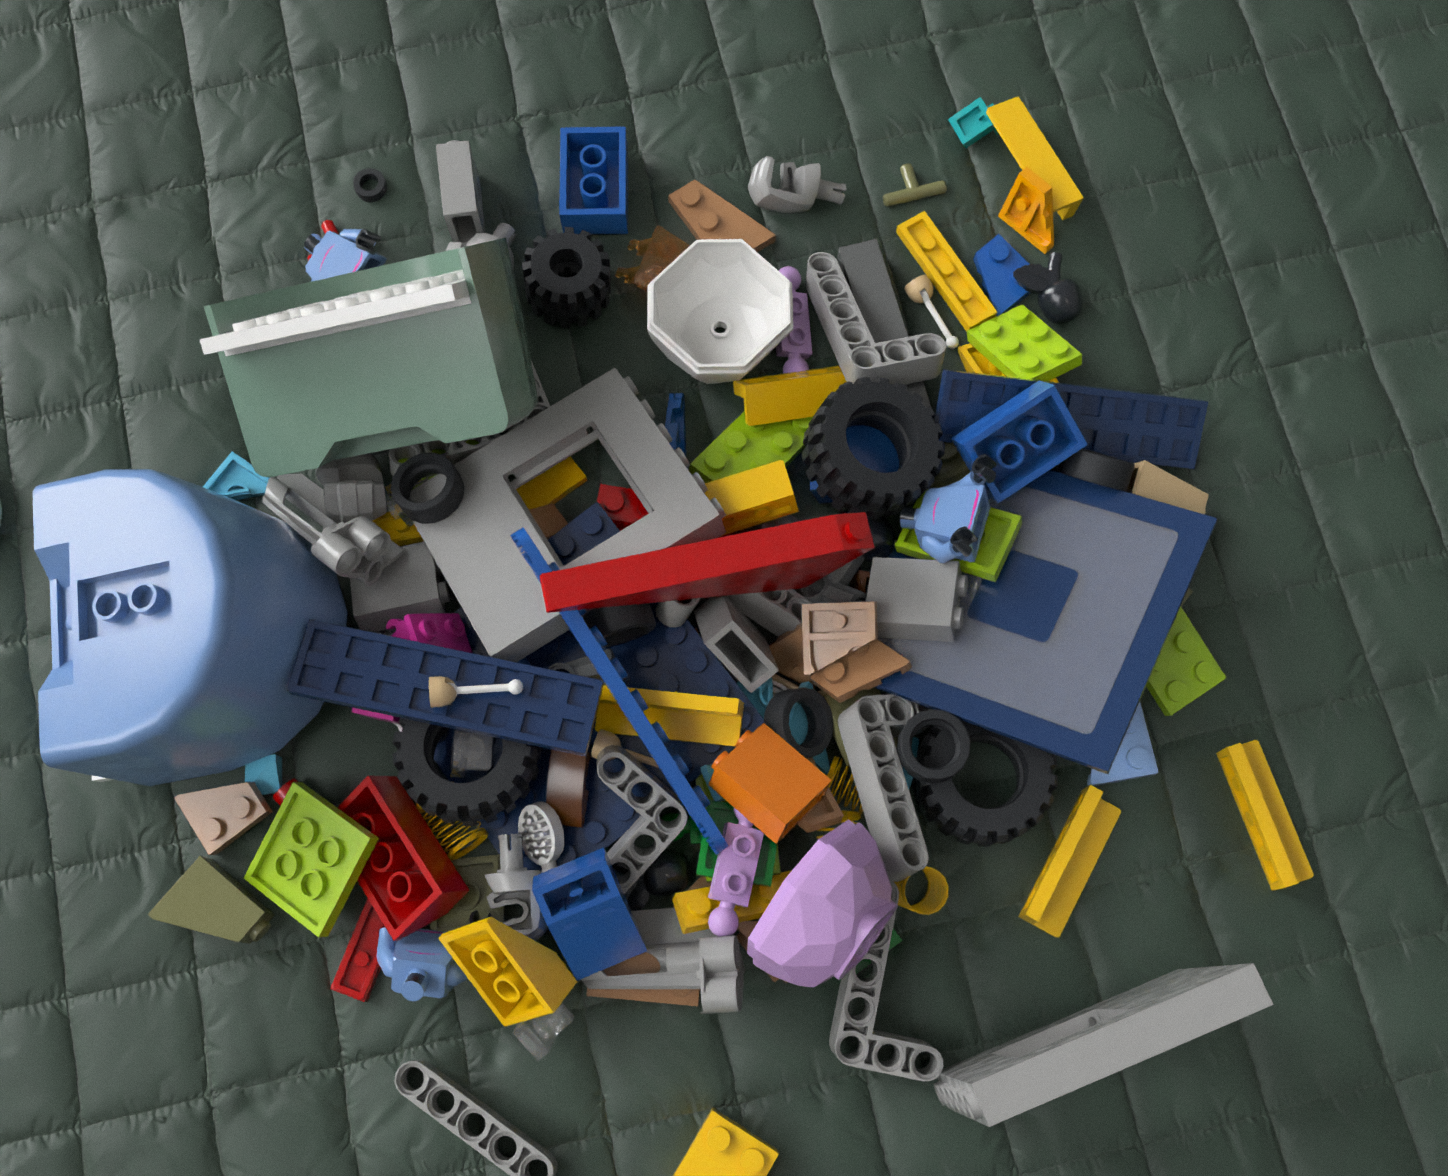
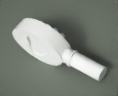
(541, 834)

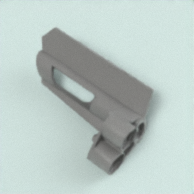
(350, 548)
(685, 962)

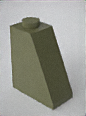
(213, 904)

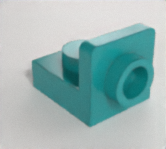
(972, 122)

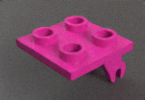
(433, 629)

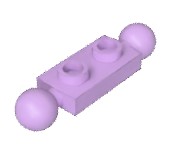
(797, 343)
(734, 874)

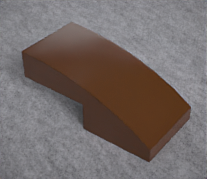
(567, 787)

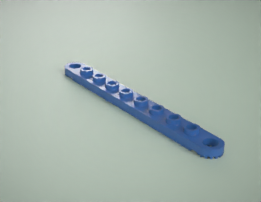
(631, 703)

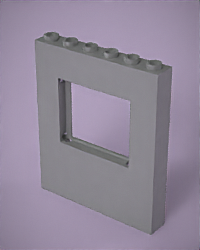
(475, 540)
(1100, 1041)

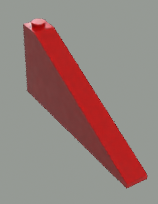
(729, 565)

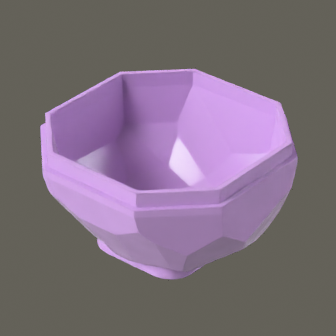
(825, 910)

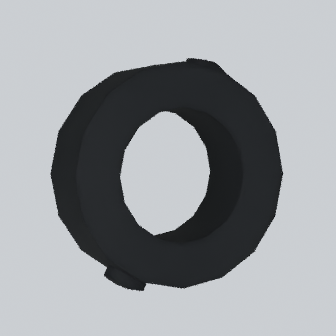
(372, 195)

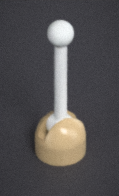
(920, 291)
(444, 691)

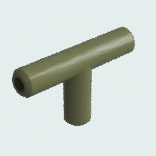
(913, 190)

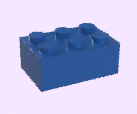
(594, 179)
(1023, 438)

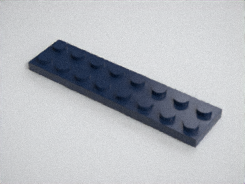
(1111, 420)
(393, 679)

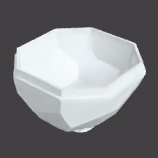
(712, 288)

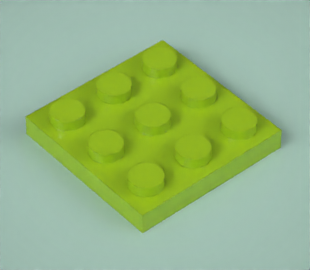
(310, 859)

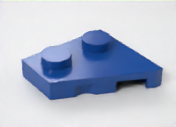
(996, 266)

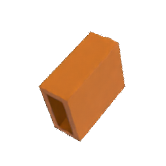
(768, 782)

